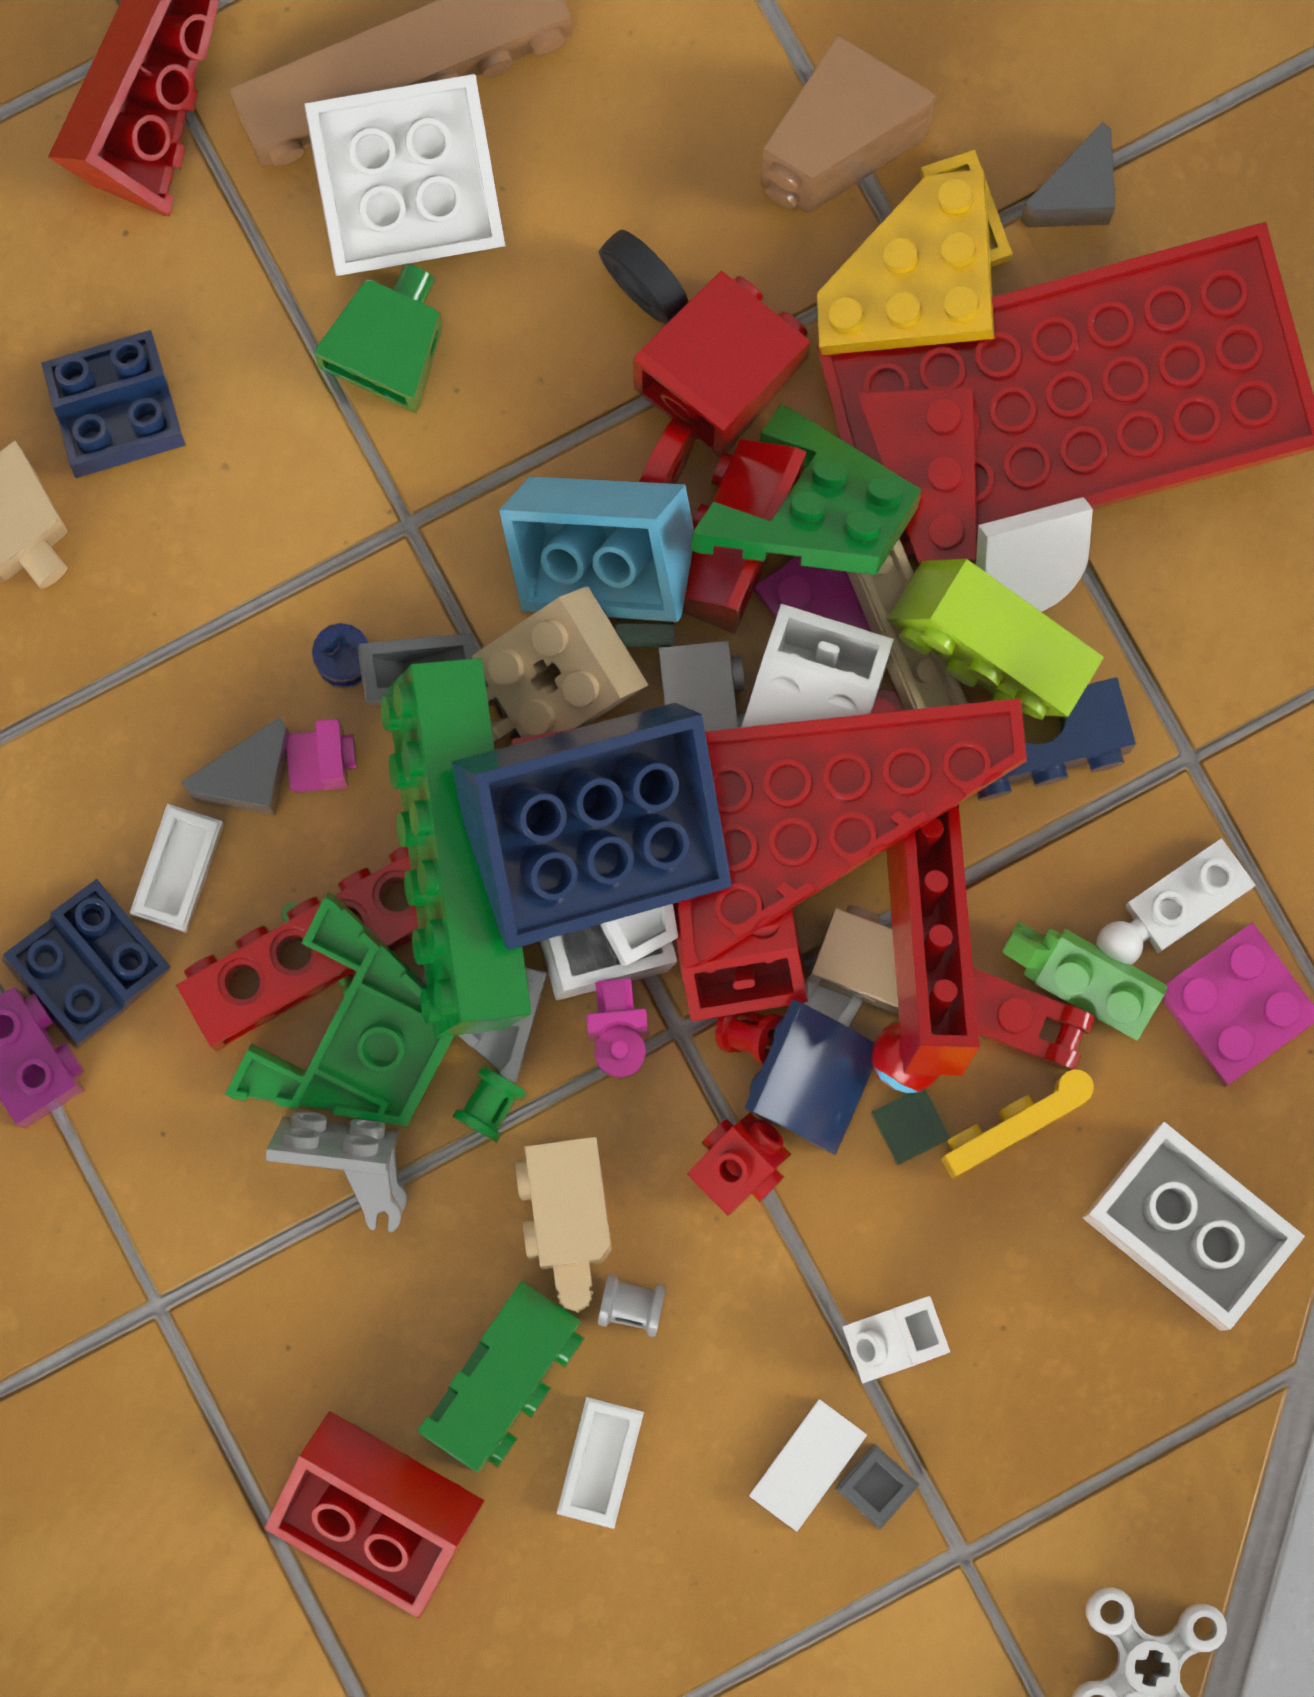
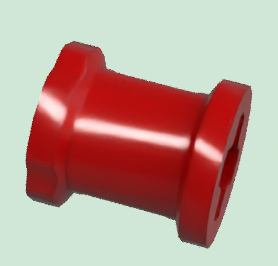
(748, 1035)

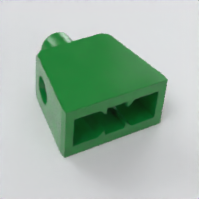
(385, 339)

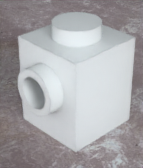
(884, 1342)

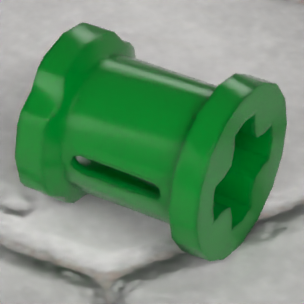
(489, 1103)

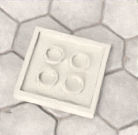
(404, 174)

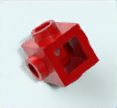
(740, 1162)

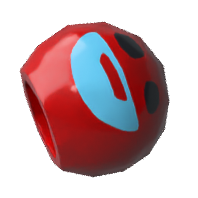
(888, 1063)

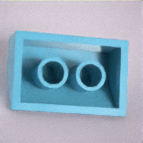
(602, 534)

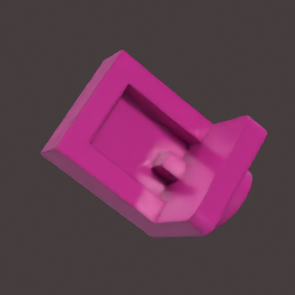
(320, 758)

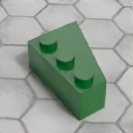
(503, 1379)

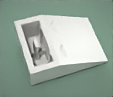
(816, 670)

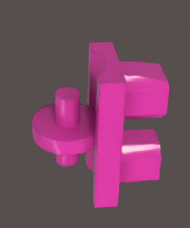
(617, 1029)

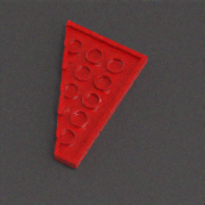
(831, 794)

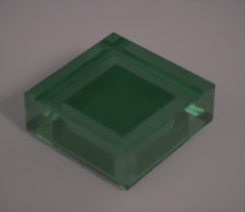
(645, 632)
(910, 1126)

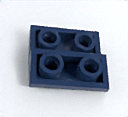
(113, 404)
(86, 963)
(812, 1077)

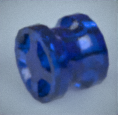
(342, 667)

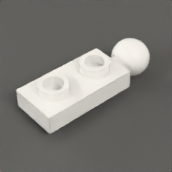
(1177, 904)

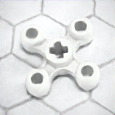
(1135, 1644)

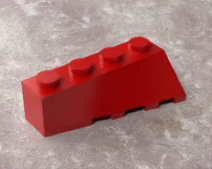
(136, 101)

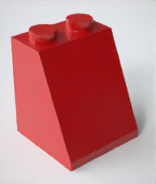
(720, 360)

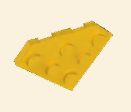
(916, 275)

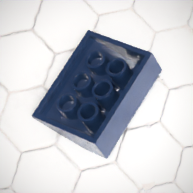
(594, 823)

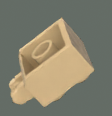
(558, 668)
(568, 1214)

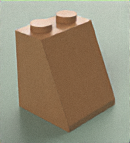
(843, 128)

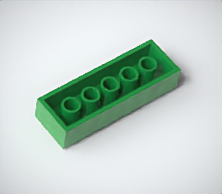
(471, 978)

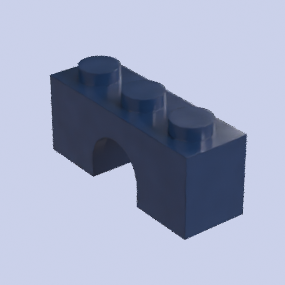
(1092, 734)

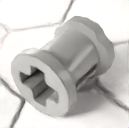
(631, 1305)

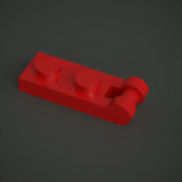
(1016, 1016)

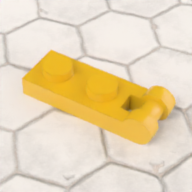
(1019, 1121)

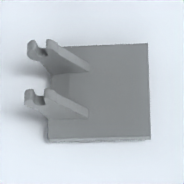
(360, 1149)

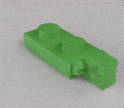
(1087, 977)

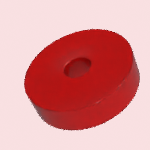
(670, 453)

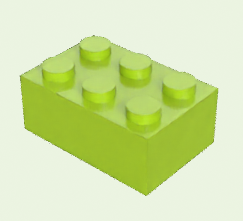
(993, 638)

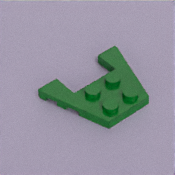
(836, 517)
(377, 1045)

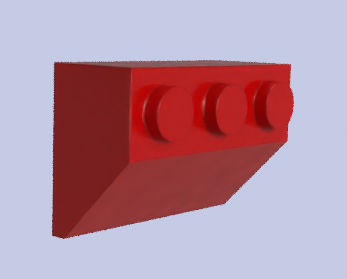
(756, 483)
(373, 1514)

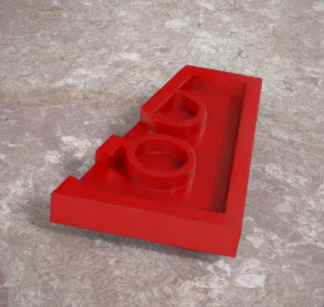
(932, 445)

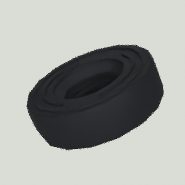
(643, 276)

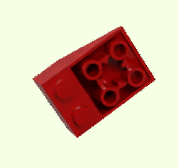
(749, 976)

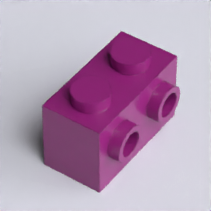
(33, 1070)

